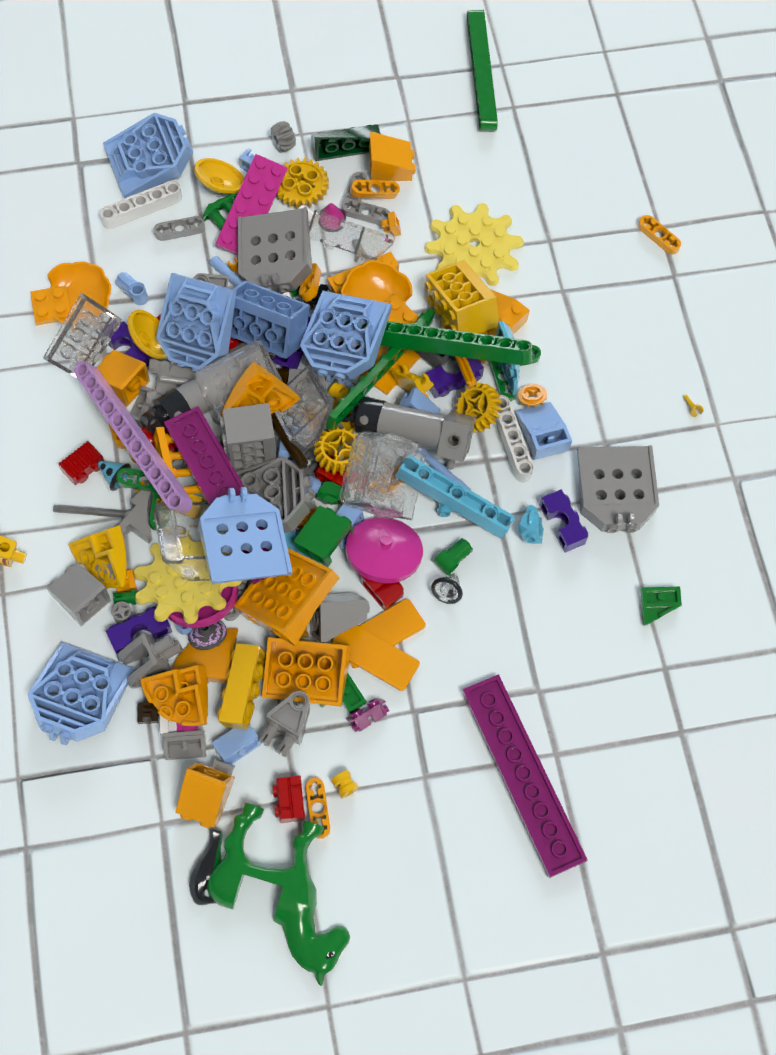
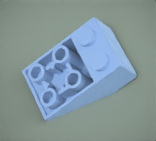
(544, 430)

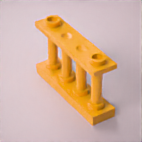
(161, 442)

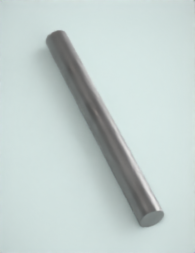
(89, 511)

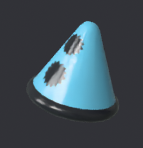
(110, 471)

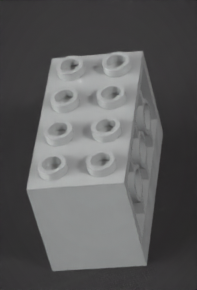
(248, 435)

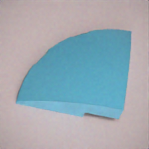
(510, 371)

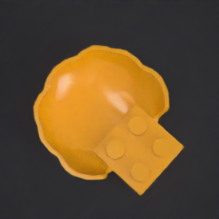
(67, 284)
(384, 284)

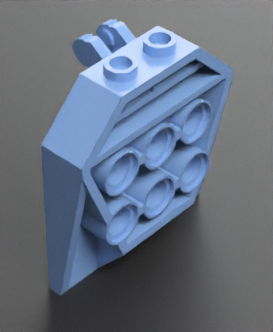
(148, 153)
(180, 321)
(344, 361)
(245, 513)
(74, 720)

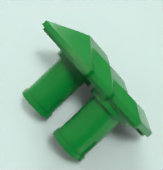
(212, 210)

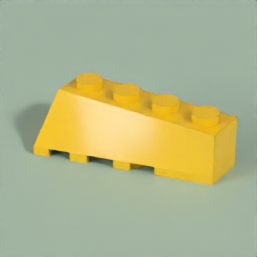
(242, 686)

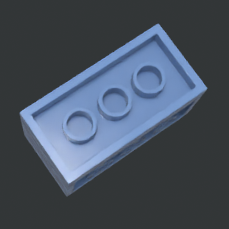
(269, 317)

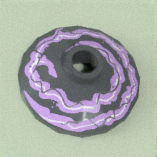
(208, 637)

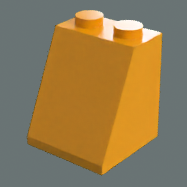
(390, 158)
(124, 375)
(204, 794)

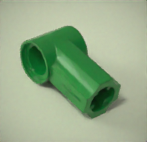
(449, 559)

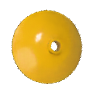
(218, 175)
(143, 331)

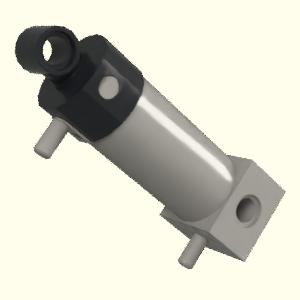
(177, 402)
(421, 426)

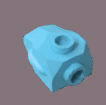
(531, 526)

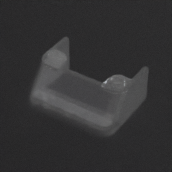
(349, 236)
(170, 528)

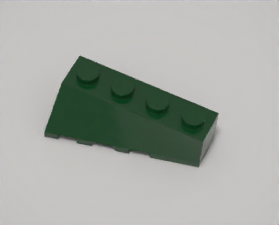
(342, 142)

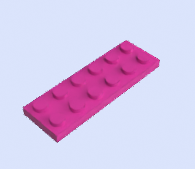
(253, 198)

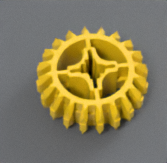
(487, 401)
(326, 445)

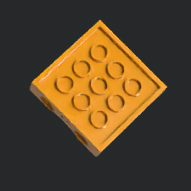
(288, 601)

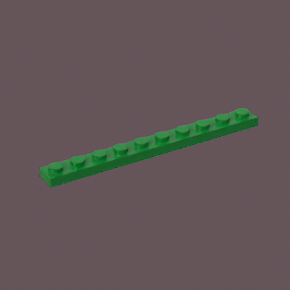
(374, 374)

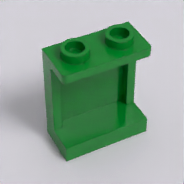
(322, 535)

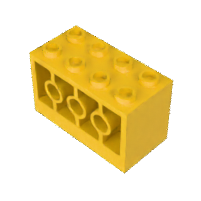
(461, 298)

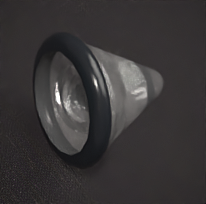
(447, 589)

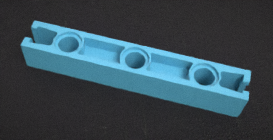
(467, 502)

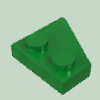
(659, 602)

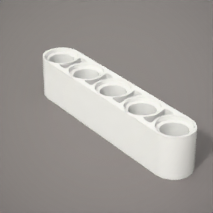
(141, 204)
(514, 446)

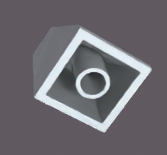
(79, 593)
(338, 614)

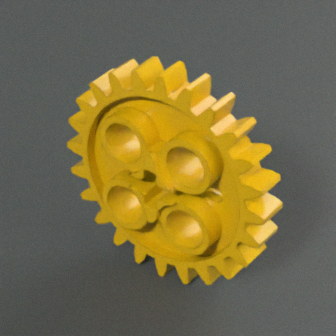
(309, 179)

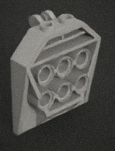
(264, 229)
(286, 483)
(611, 513)

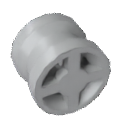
(121, 608)

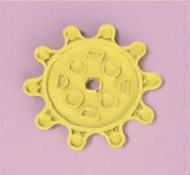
(479, 227)
(173, 592)

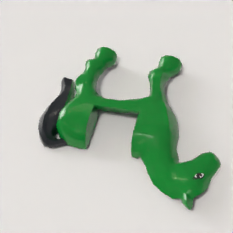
(297, 899)

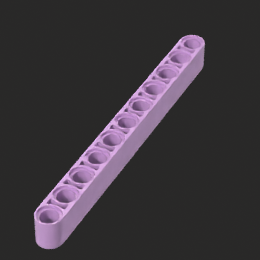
(133, 438)

